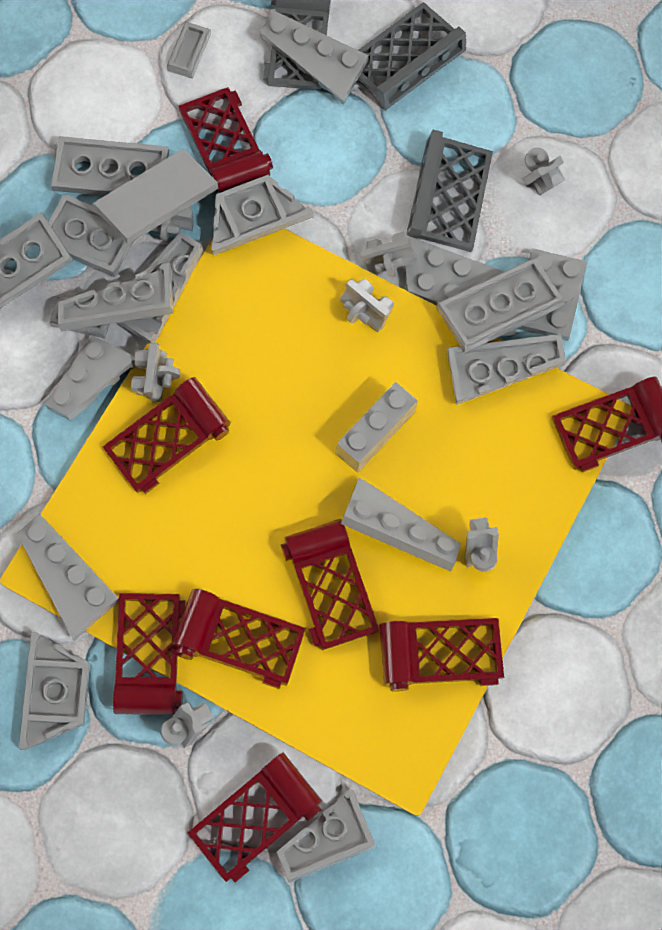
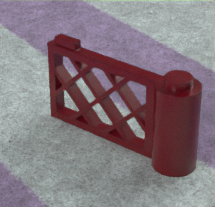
(233, 169)
(645, 402)
(201, 416)
(317, 546)
(198, 631)
(402, 660)
(147, 694)
(290, 793)

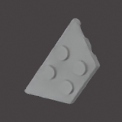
(254, 212)
(443, 273)
(53, 692)

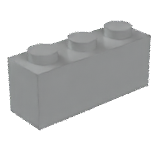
(376, 427)

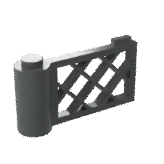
(296, 9)

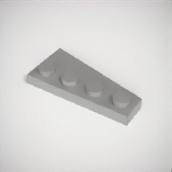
(322, 57)
(182, 256)
(137, 299)
(502, 364)
(395, 525)
(69, 581)

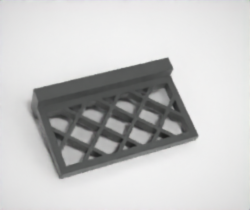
(419, 66)
(429, 180)

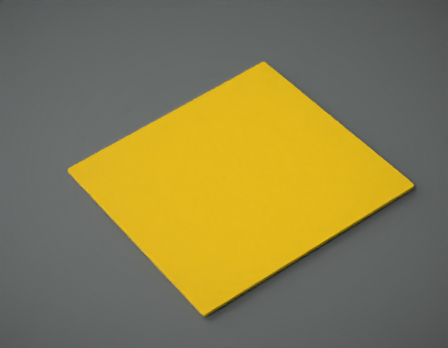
(293, 379)

